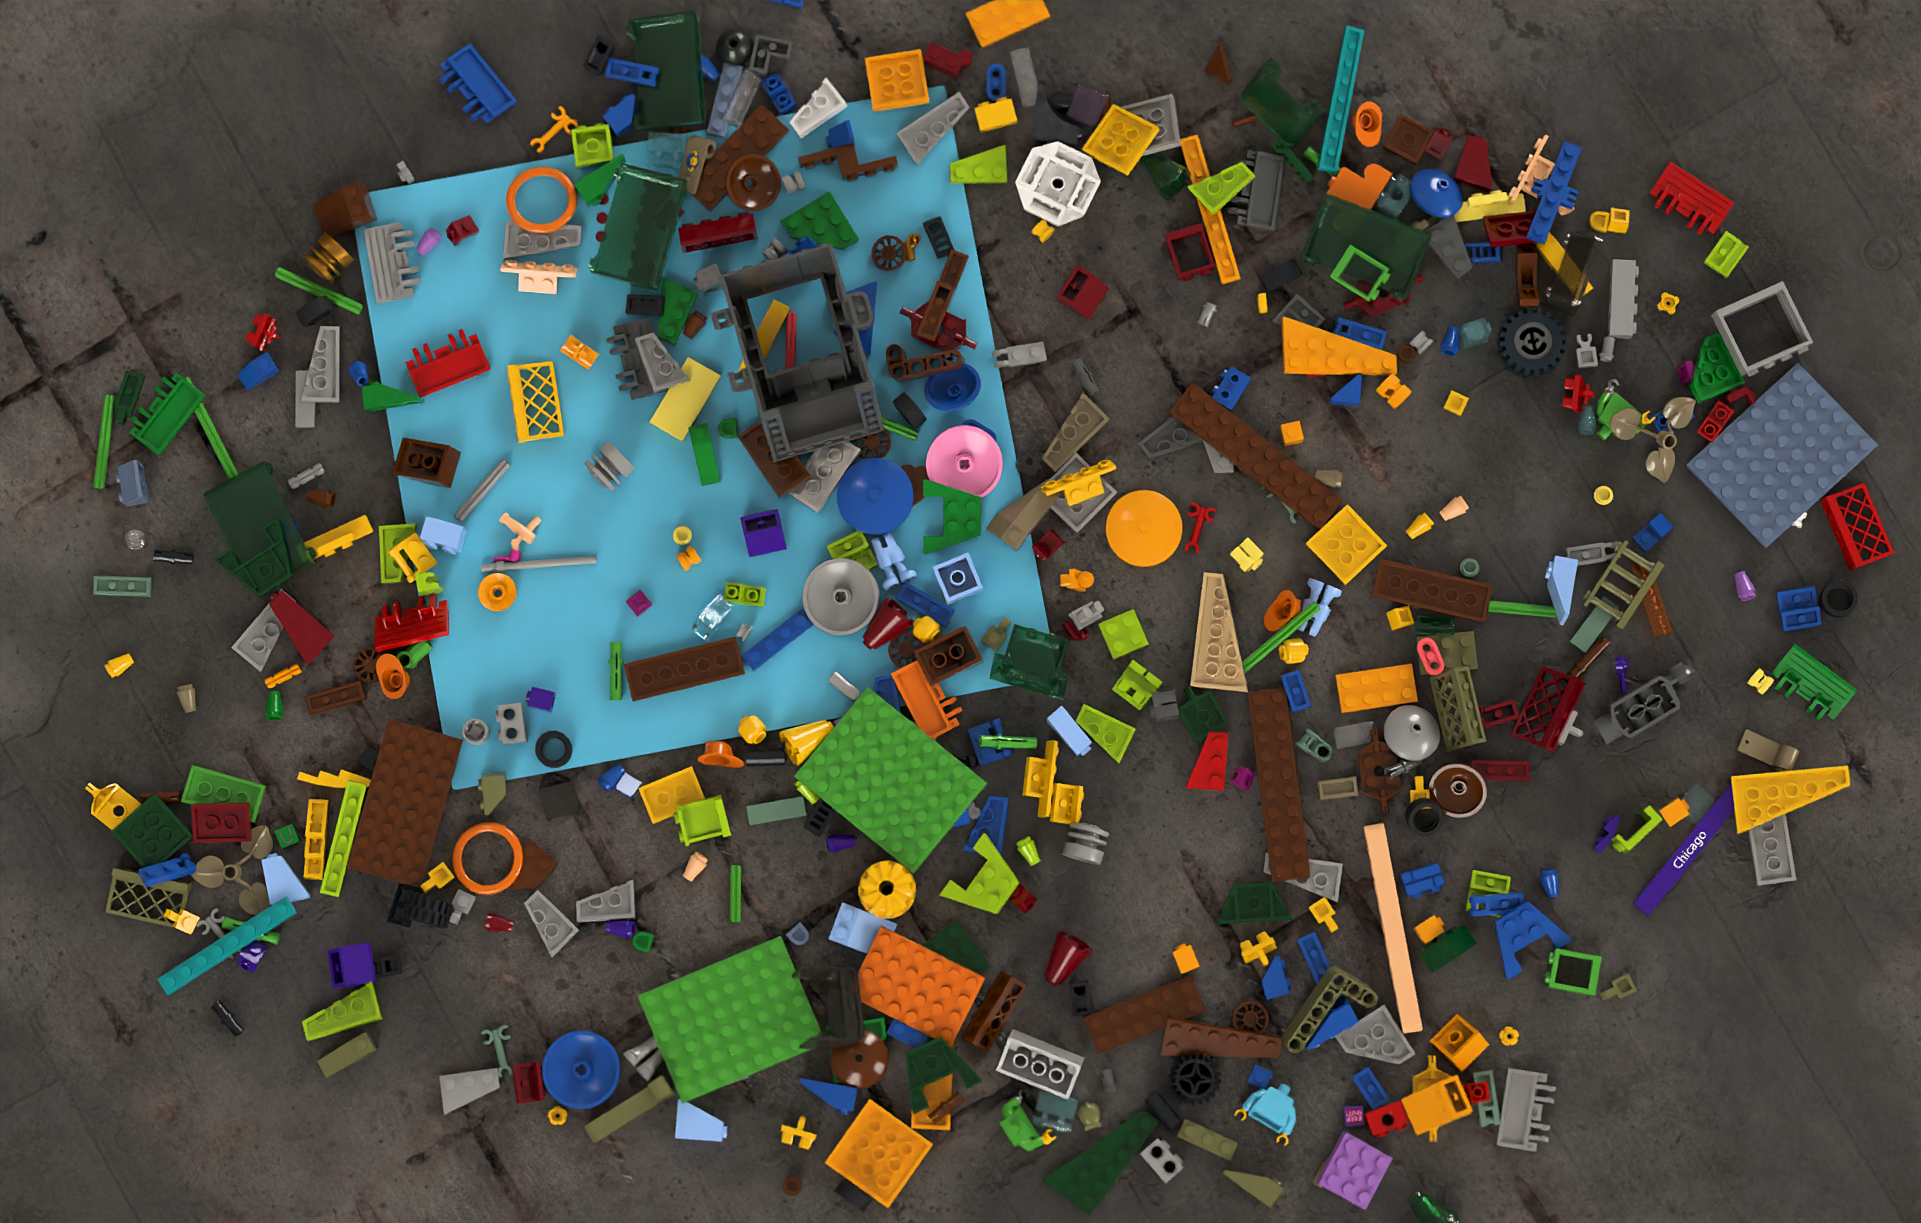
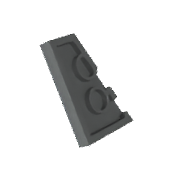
(1450, 247)

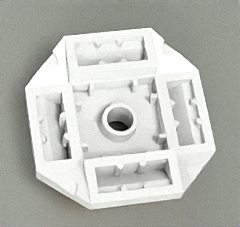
(1052, 164)

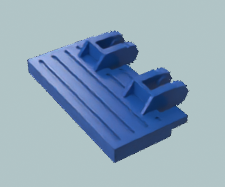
(477, 81)

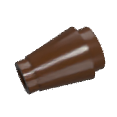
(694, 324)
(324, 498)

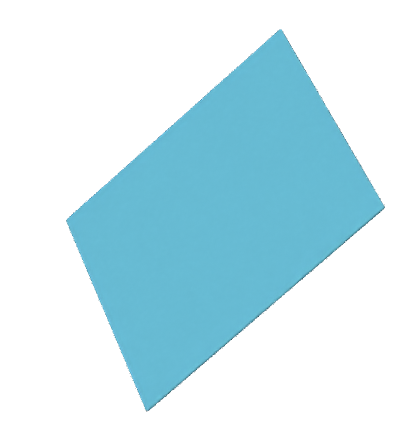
(569, 614)

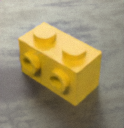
(995, 114)

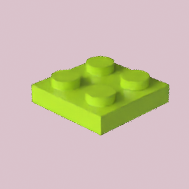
(1123, 634)

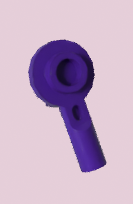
(1622, 665)

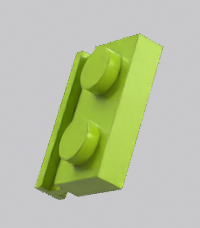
(1726, 254)

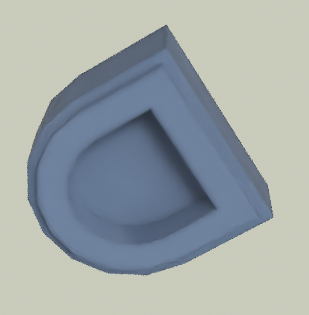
(798, 935)

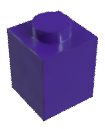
(540, 699)

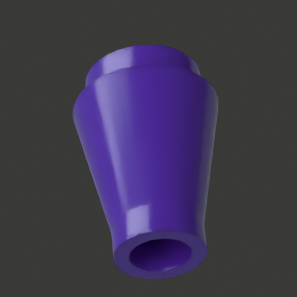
(839, 842)
(623, 928)

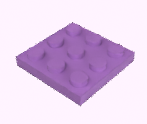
(1354, 1170)

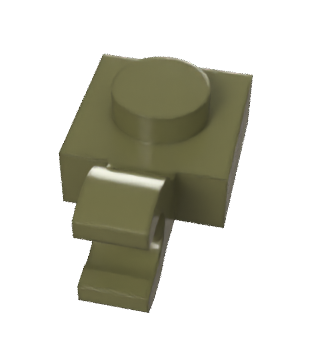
(995, 636)
(1620, 987)

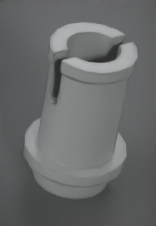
(1207, 313)
(1607, 349)

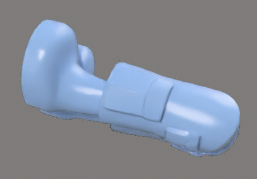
(891, 556)
(1321, 616)

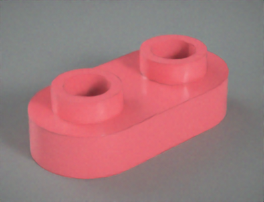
(1431, 656)

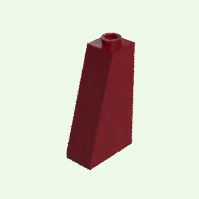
(300, 626)

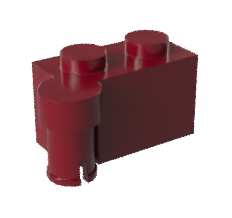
(946, 60)
(1498, 714)

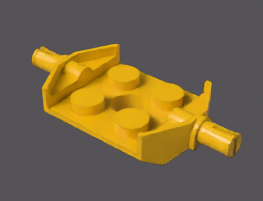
(107, 800)
(1427, 1078)

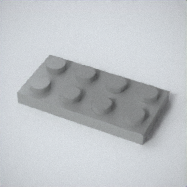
(826, 470)
(1772, 852)

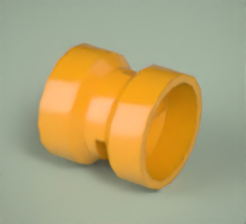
(688, 558)

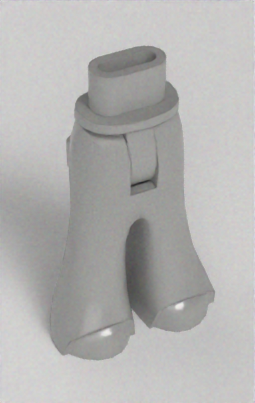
(638, 1053)

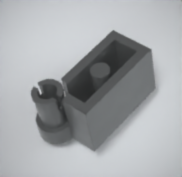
(1163, 706)

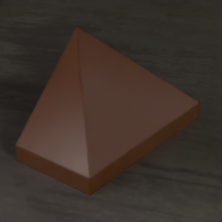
(1219, 66)

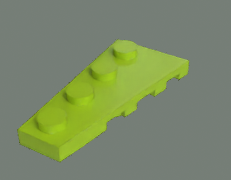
(352, 1011)

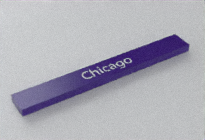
(1686, 853)

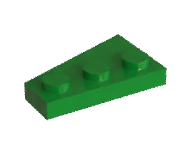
(677, 309)

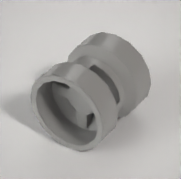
(793, 182)
(775, 250)

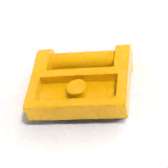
(418, 554)

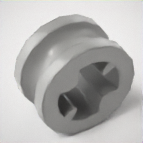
(744, 631)

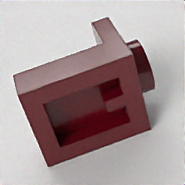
(1439, 142)

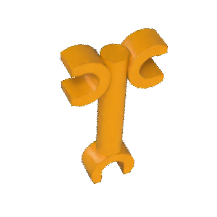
(563, 121)

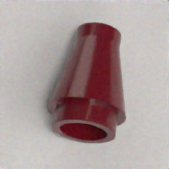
(497, 923)

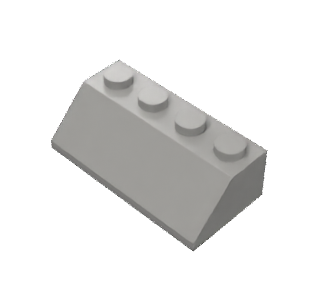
(1040, 1064)

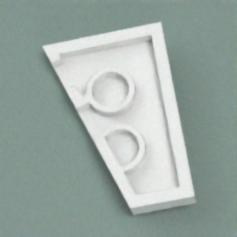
(820, 108)

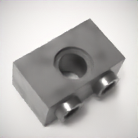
(708, 280)

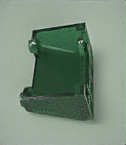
(1278, 108)

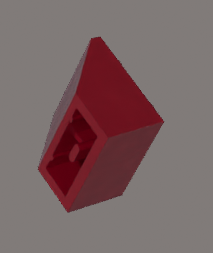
(1082, 292)

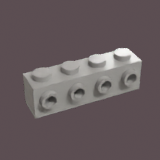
(1621, 298)

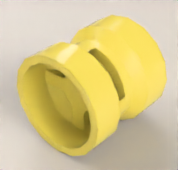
(1764, 684)

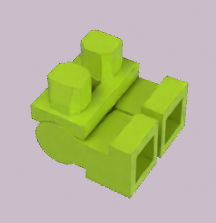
(1134, 680)

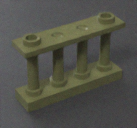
(1642, 585)

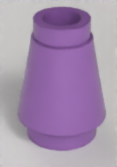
(428, 241)
(1744, 587)

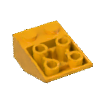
(1437, 1105)

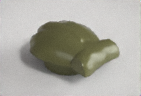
(1089, 1115)

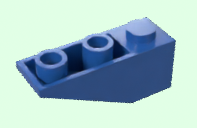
(1336, 1020)

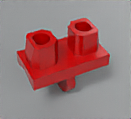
(264, 332)
(1580, 393)

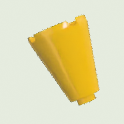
(804, 739)

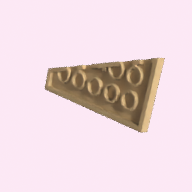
(1216, 652)

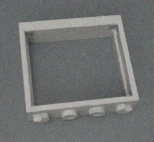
(1792, 314)

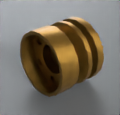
(328, 257)

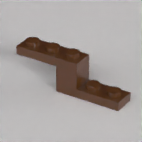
(848, 162)
(942, 295)

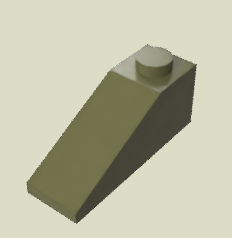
(347, 1054)
(1260, 1187)

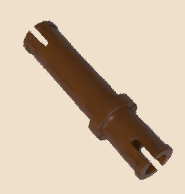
(1580, 667)

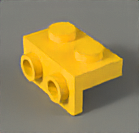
(1066, 803)

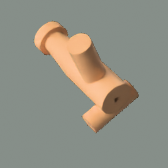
(523, 532)

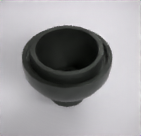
(737, 55)

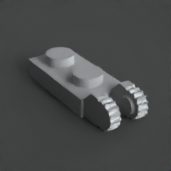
(1021, 355)
(1591, 553)

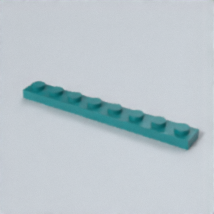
(1340, 99)
(227, 946)

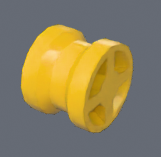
(1043, 230)

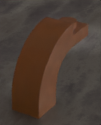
(1526, 275)

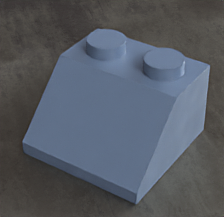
(132, 483)

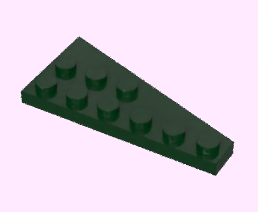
(1096, 1169)

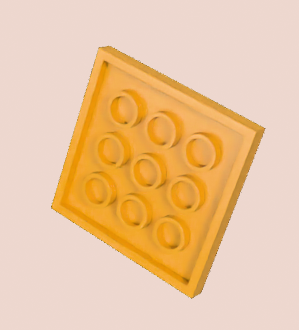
(878, 1153)

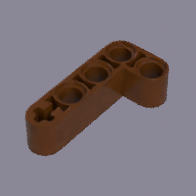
(926, 361)

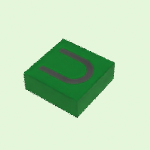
(287, 836)

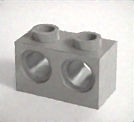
(516, 722)
(1158, 1163)

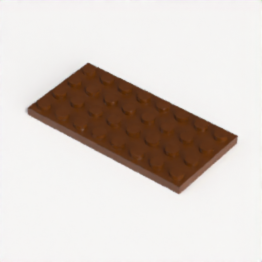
(404, 803)

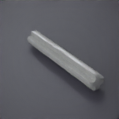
(482, 490)

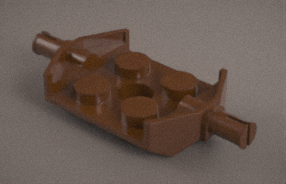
(1376, 787)

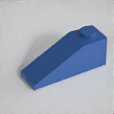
(837, 1096)

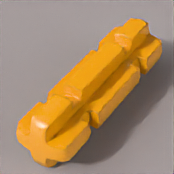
(283, 675)

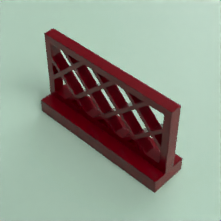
(1562, 711)

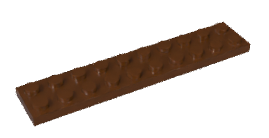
(1255, 456)
(1278, 784)

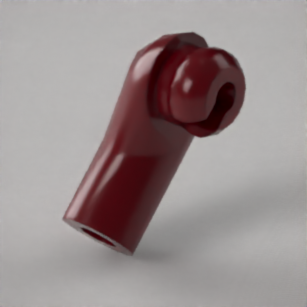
(1074, 633)

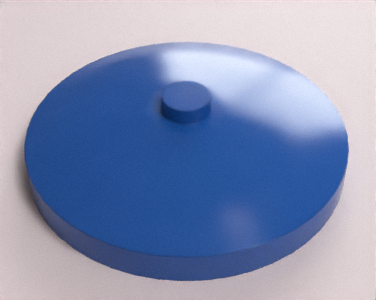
(875, 496)
(581, 1069)

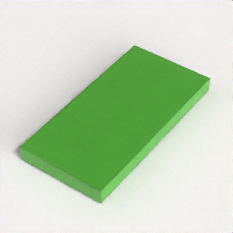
(215, 787)

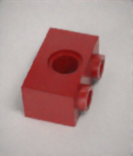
(1395, 1110)

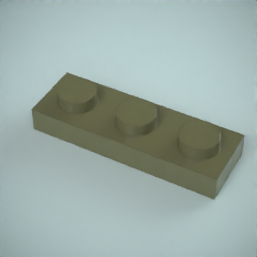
(1207, 1139)

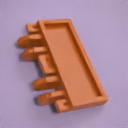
(924, 700)

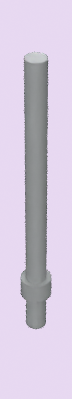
(500, 566)

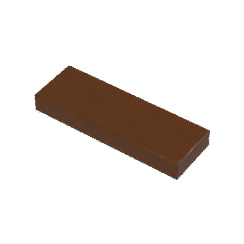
(335, 697)

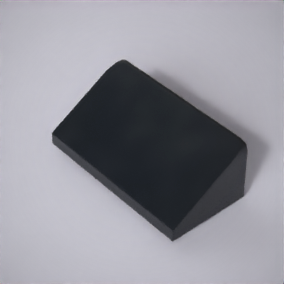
(396, 909)

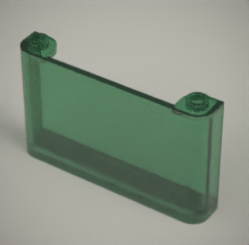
(674, 47)
(639, 226)
(1377, 235)
(246, 506)

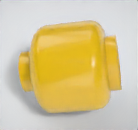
(926, 629)
(1293, 650)
(752, 729)

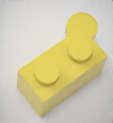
(1248, 555)

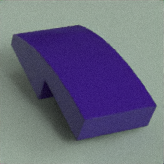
(1610, 827)

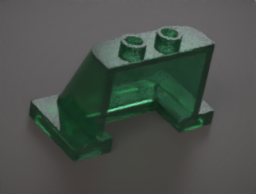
(1033, 662)

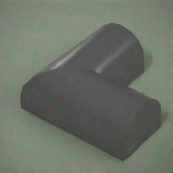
(764, 49)

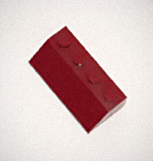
(717, 233)

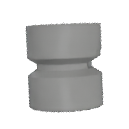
(476, 732)

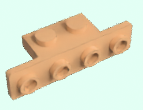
(1537, 168)
(538, 277)

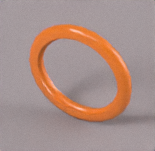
(541, 171)
(516, 867)

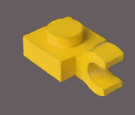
(1419, 791)
(439, 876)
(1322, 912)
(184, 920)

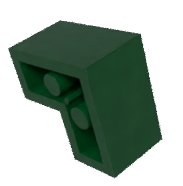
(1447, 947)

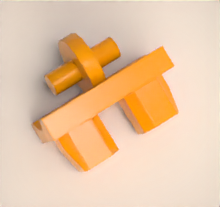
(579, 352)
(1077, 580)

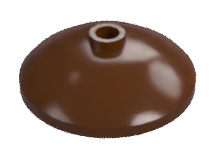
(764, 179)
(1456, 800)
(861, 1073)

